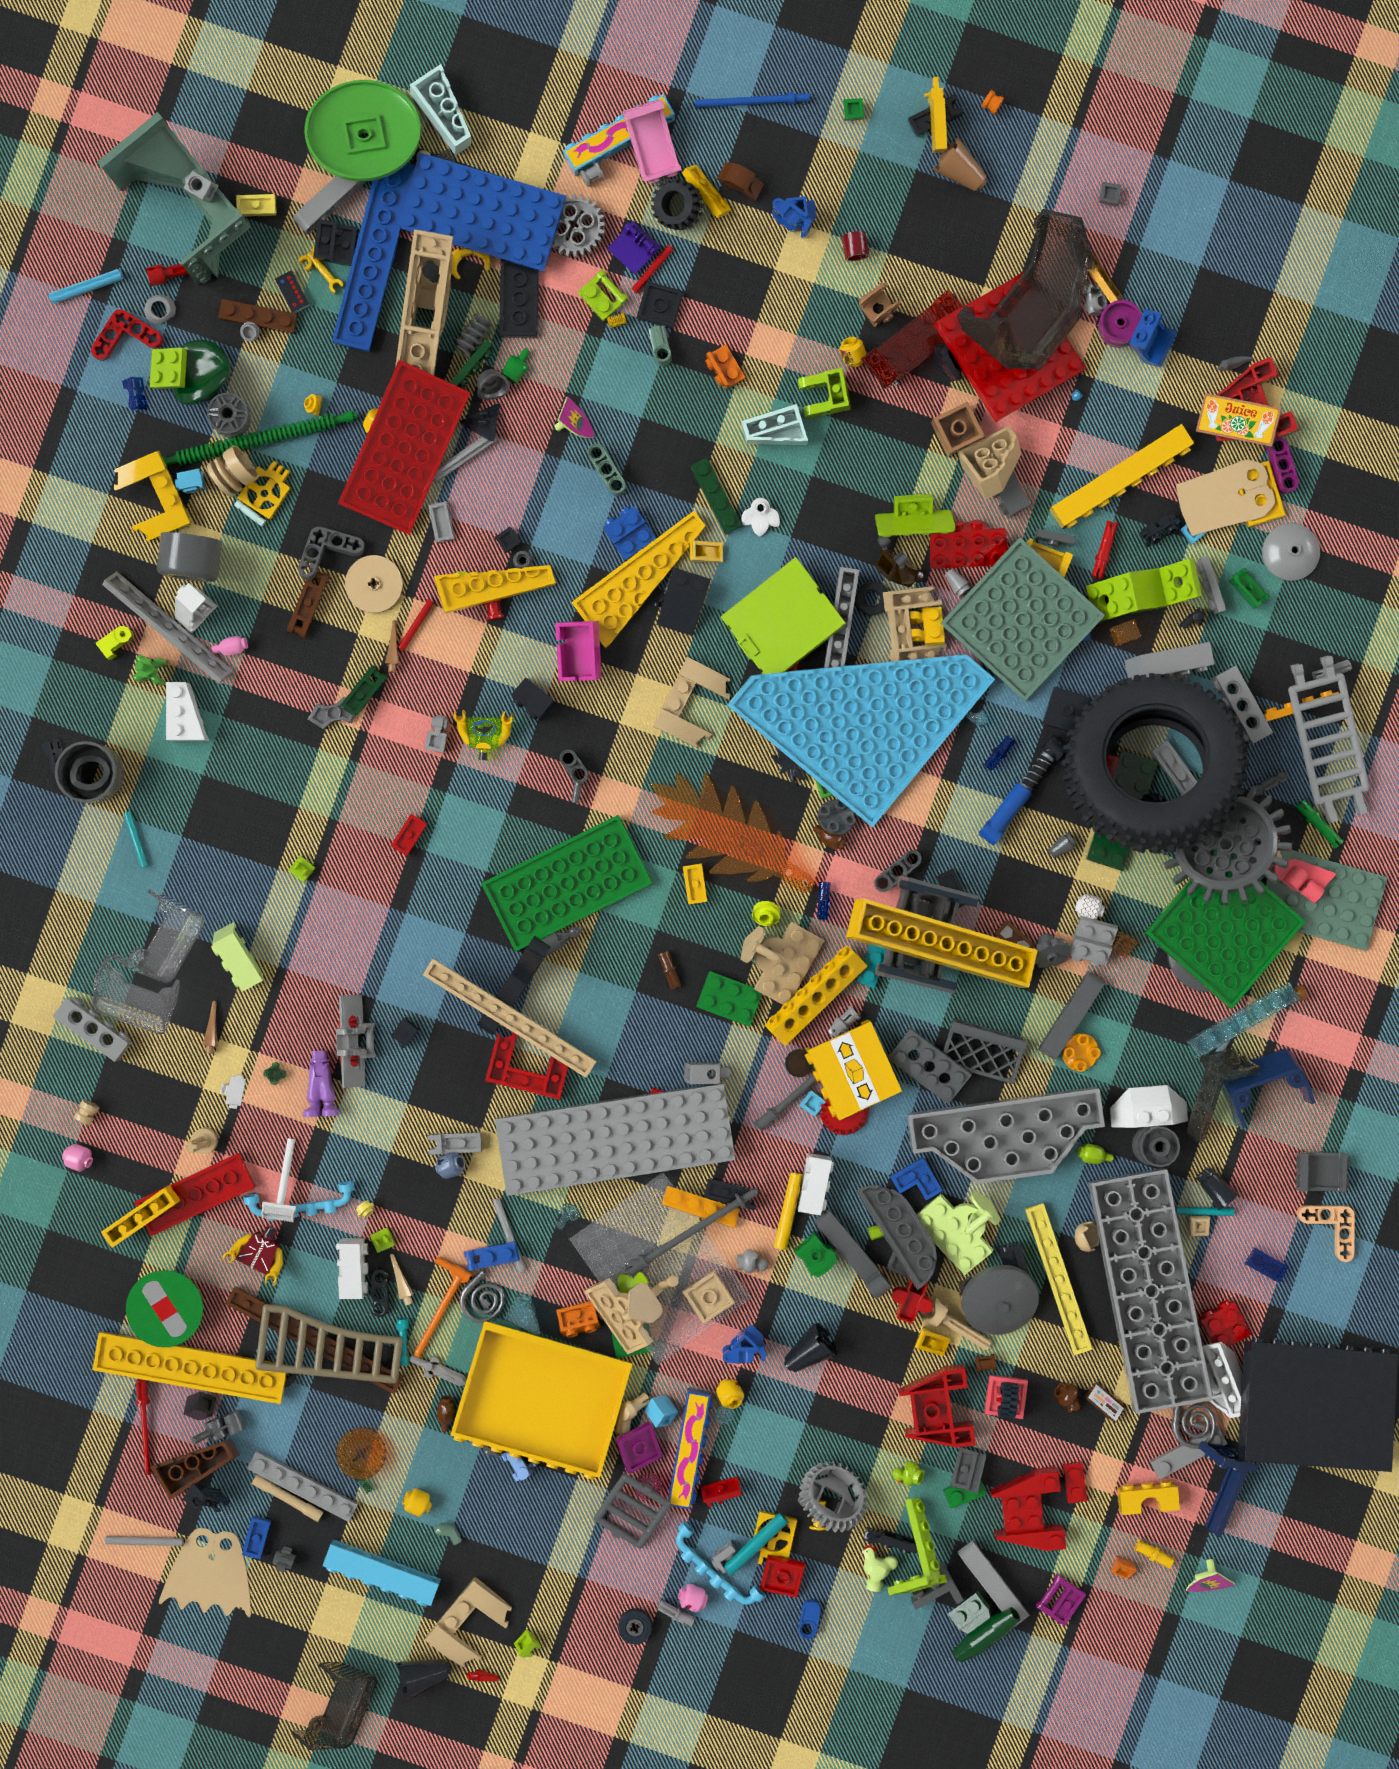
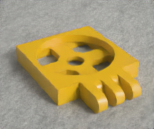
(274, 477)
(770, 1549)

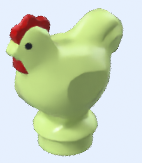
(877, 1568)

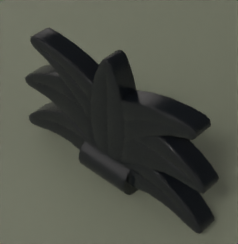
(788, 766)

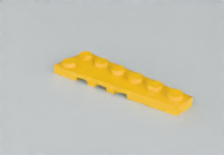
(475, 588)

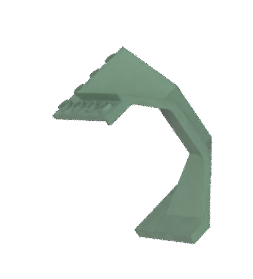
(160, 158)

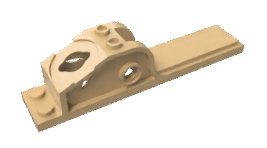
(420, 344)

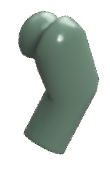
(445, 1529)

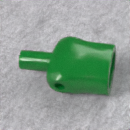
(516, 367)

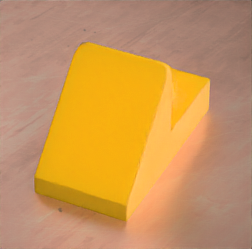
(706, 551)
(932, 1342)

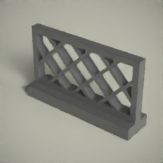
(992, 1037)

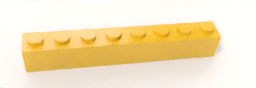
(1121, 476)

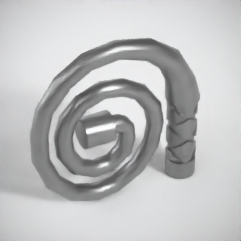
(486, 1303)
(1198, 1425)

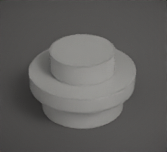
(249, 331)

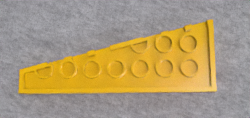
(626, 588)

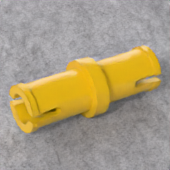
(1154, 1554)

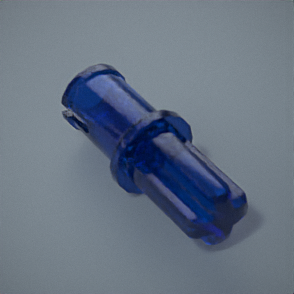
(999, 753)
(823, 900)

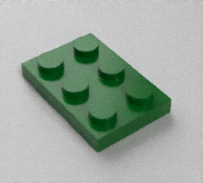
(729, 998)

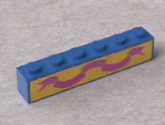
(689, 1448)

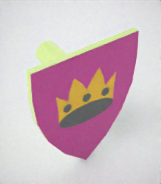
(574, 420)
(1209, 1580)

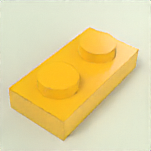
(695, 883)

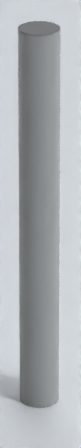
(507, 1230)
(144, 1541)

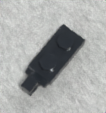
(890, 1539)

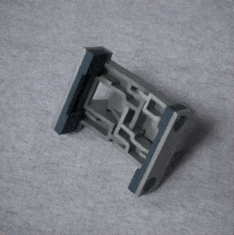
(946, 903)

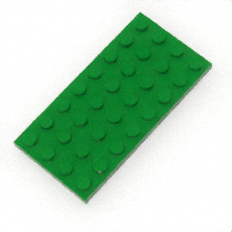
(566, 882)

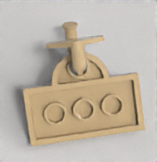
(783, 962)
(628, 1312)

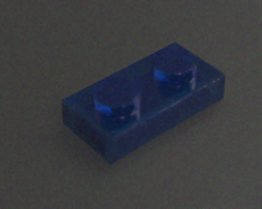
(1266, 1265)

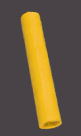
(788, 1210)

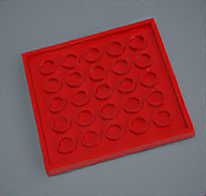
(998, 387)

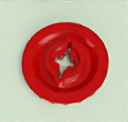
(845, 1126)

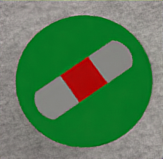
(164, 1308)

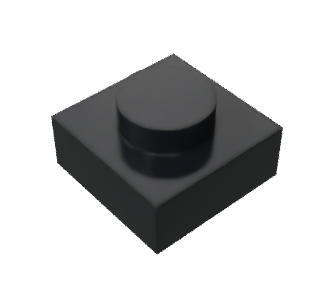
(508, 540)

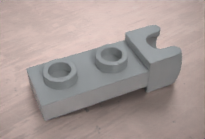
(456, 1143)

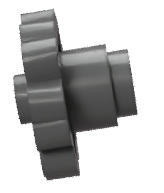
(1051, 951)

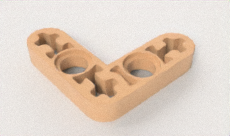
(1334, 1218)

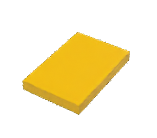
(1277, 510)

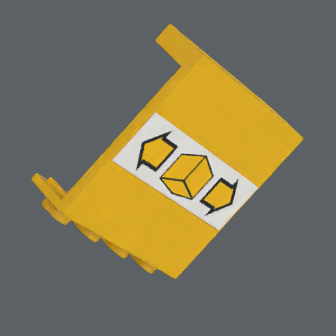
(853, 1071)

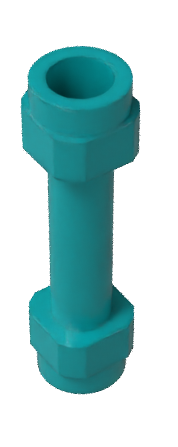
(403, 1324)

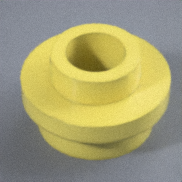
(365, 1209)

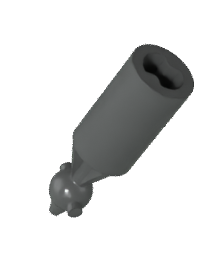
(559, 939)

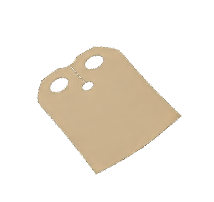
(1214, 498)

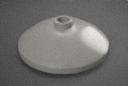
(1280, 558)

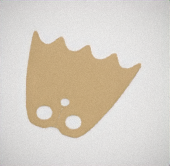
(206, 1580)

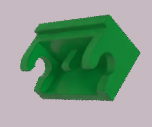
(1248, 588)

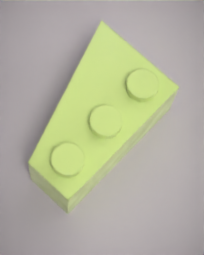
(236, 957)

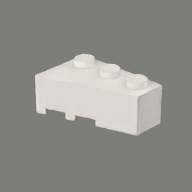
(192, 607)
(182, 714)
(815, 1184)
(352, 1268)

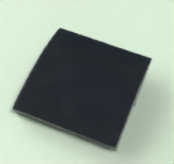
(335, 242)

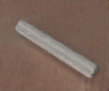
(462, 457)

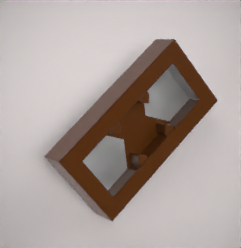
(1010, 933)

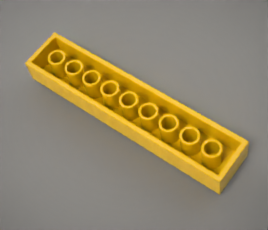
(941, 943)

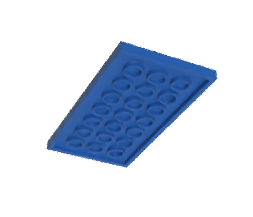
(483, 211)

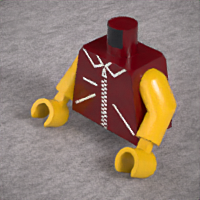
(259, 1253)

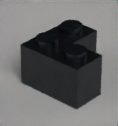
(533, 698)

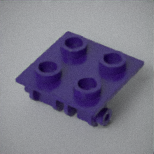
(633, 247)

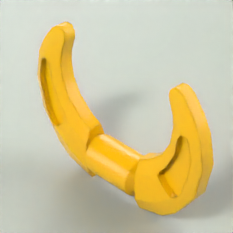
(458, 254)

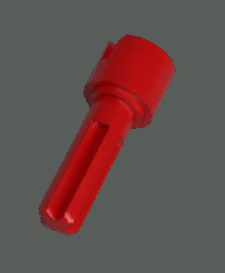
(159, 274)

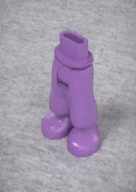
(320, 1087)

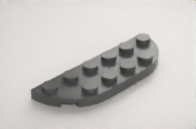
(902, 1231)

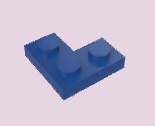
(919, 1174)

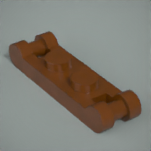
(308, 604)

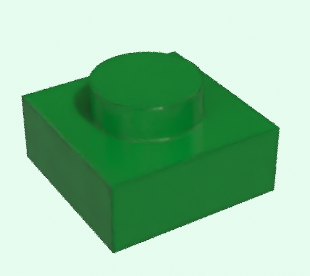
(853, 109)

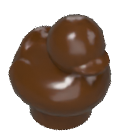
(1067, 1396)

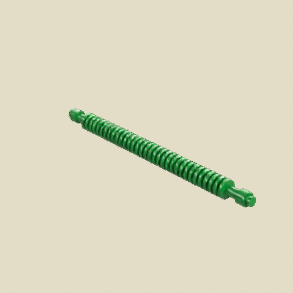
(197, 453)

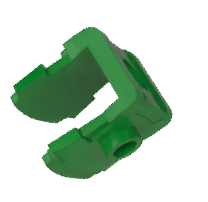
(817, 1256)

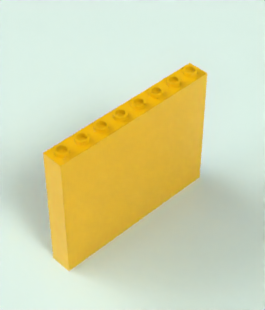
(541, 1400)

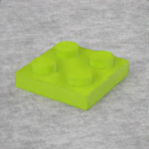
(168, 368)

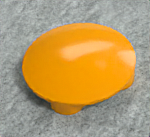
(1080, 1052)

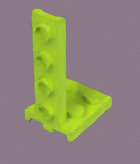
(925, 1548)

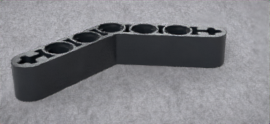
(518, 980)

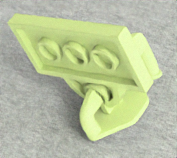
(958, 1233)

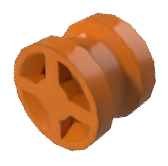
(992, 102)

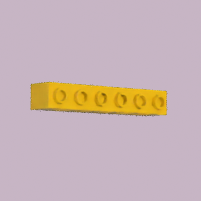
(815, 1004)

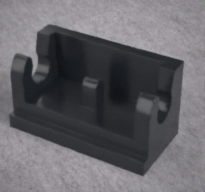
(1012, 1255)
(205, 1496)

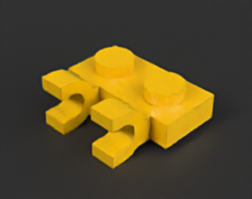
(933, 630)

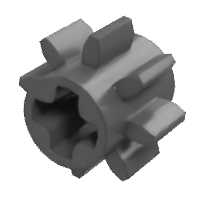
(284, 1559)

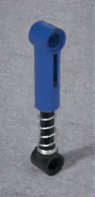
(1020, 792)

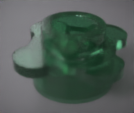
(274, 1078)

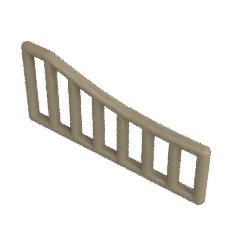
(322, 1327)

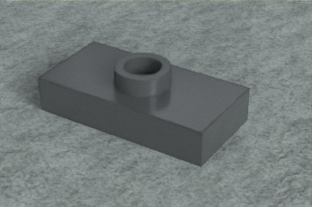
(1054, 538)

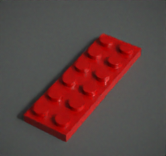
(203, 1192)

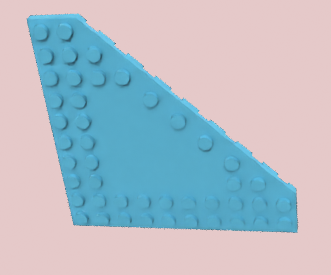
(863, 725)

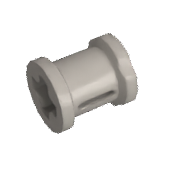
(591, 174)

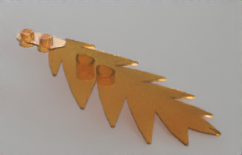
(749, 846)

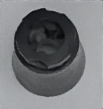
(1216, 1188)

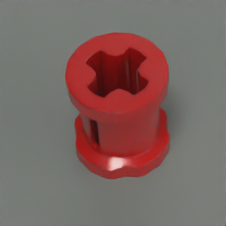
(494, 610)

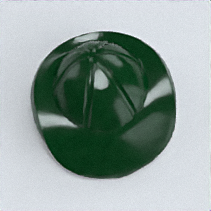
(205, 372)

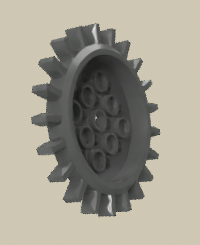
(1258, 827)

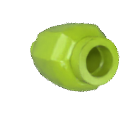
(1093, 1154)

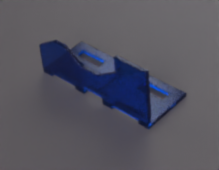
(128, 384)

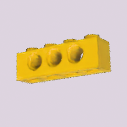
(140, 1216)

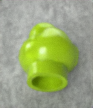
(910, 1475)

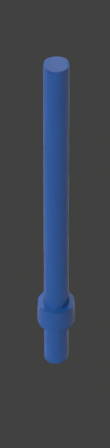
(790, 98)

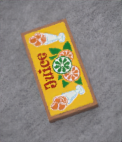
(1238, 420)

